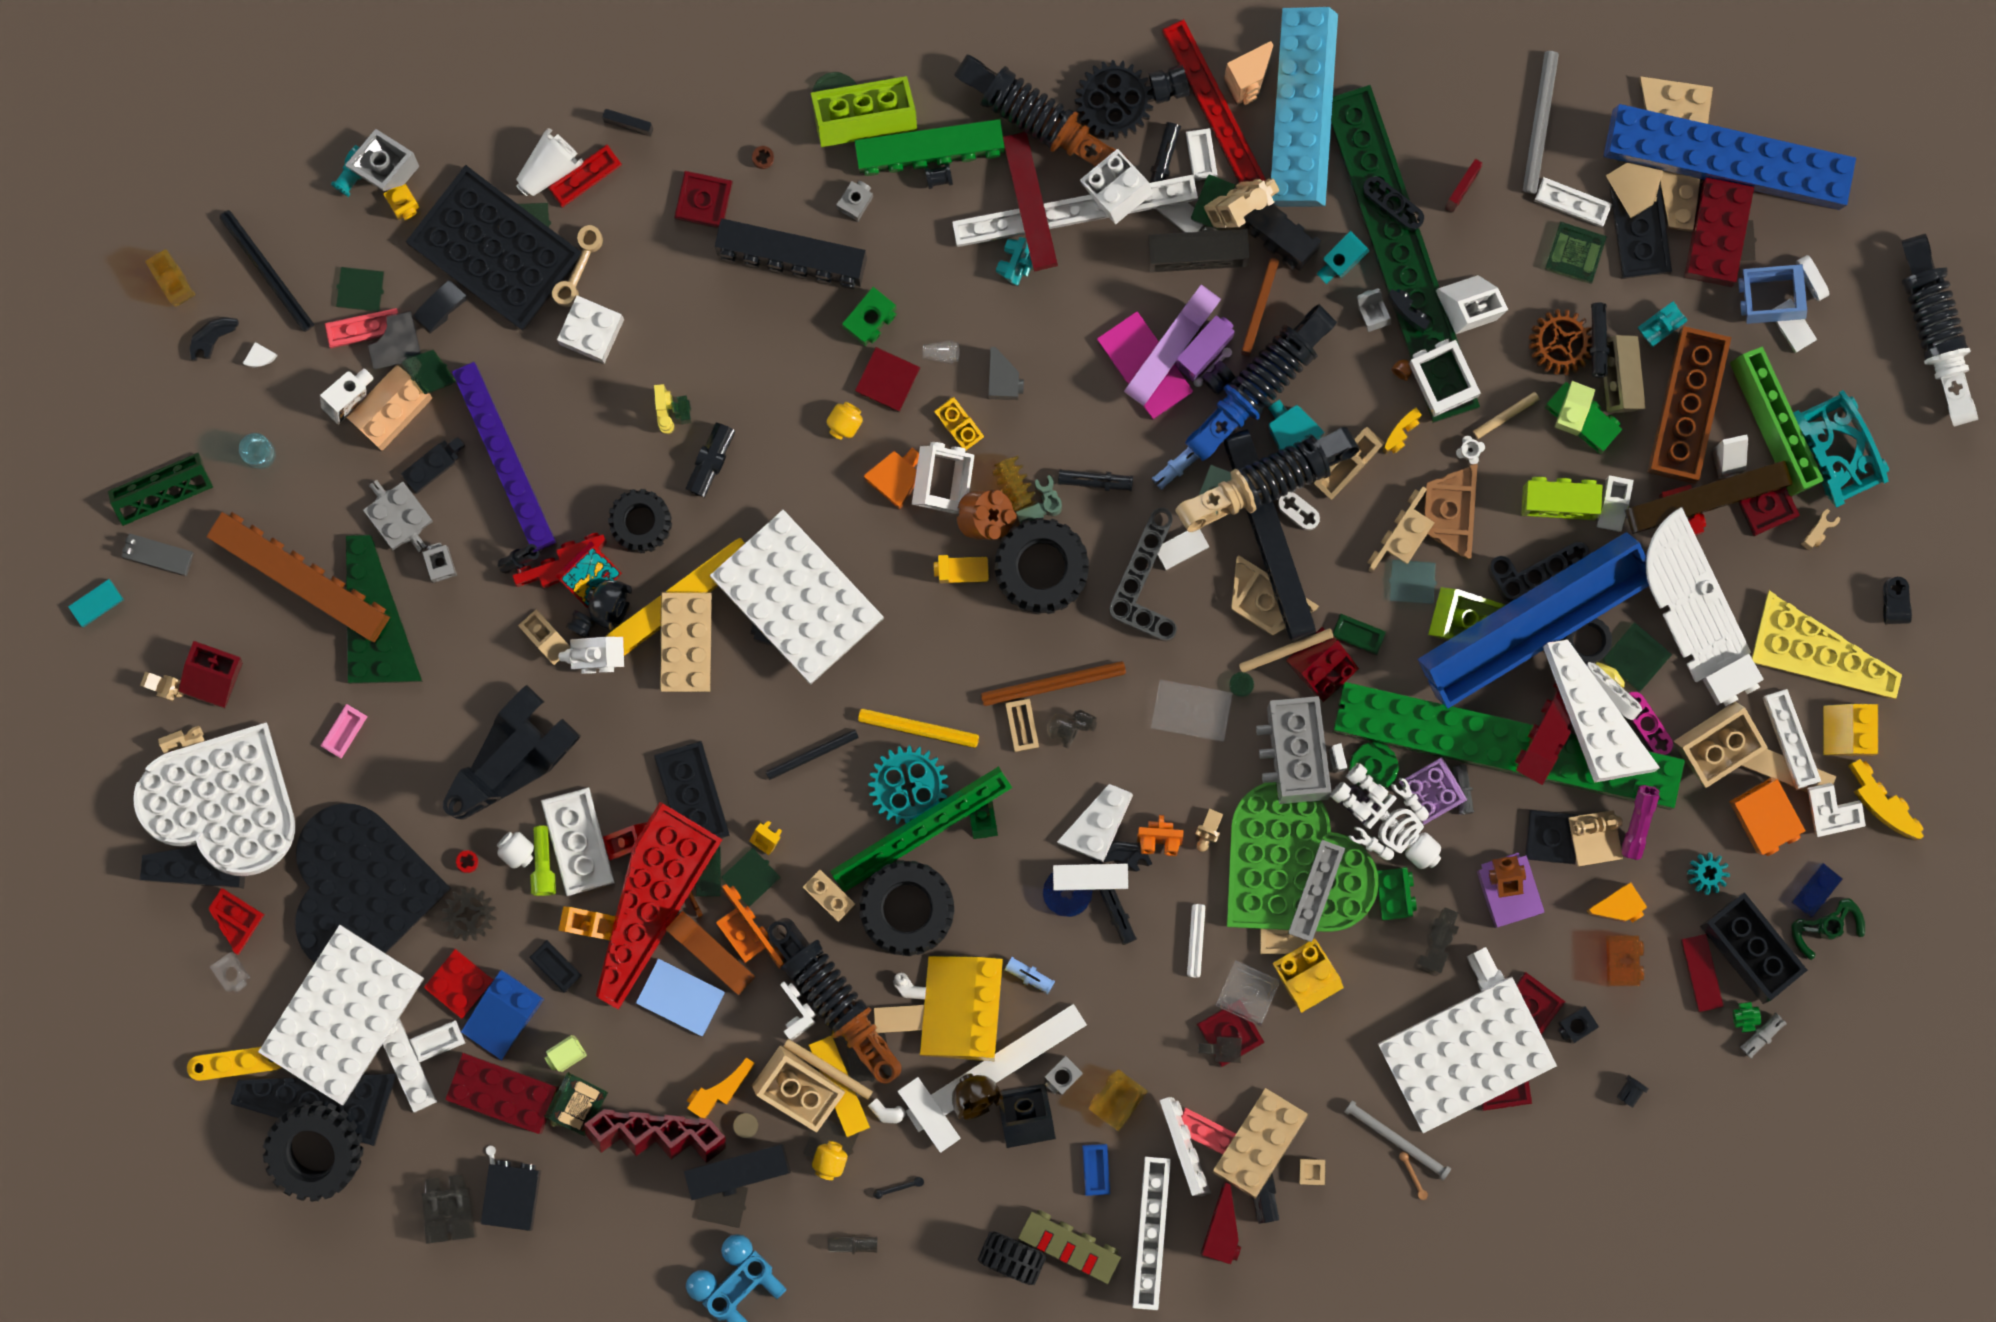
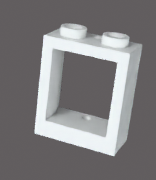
(1455, 400)
(960, 482)

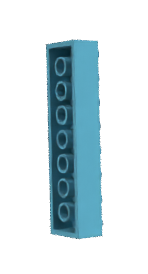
(1304, 106)

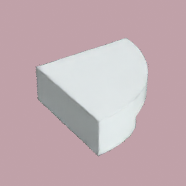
(259, 356)

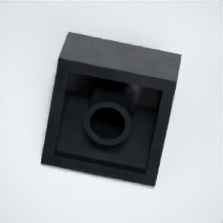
(1026, 1116)

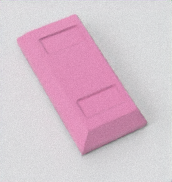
(343, 731)

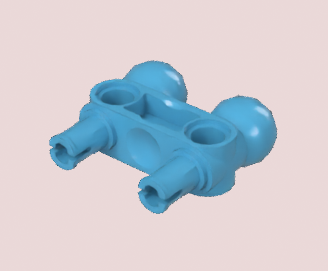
(736, 1251)

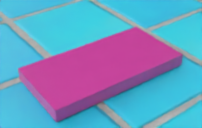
(1128, 348)

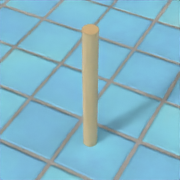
(1286, 650)
(828, 1069)

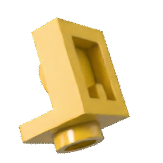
(402, 202)

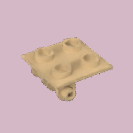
(1596, 837)

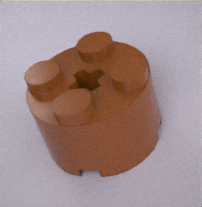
(985, 515)

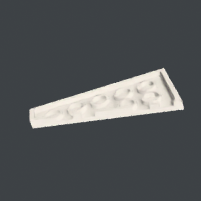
(1603, 733)

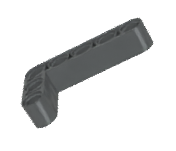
(1140, 578)

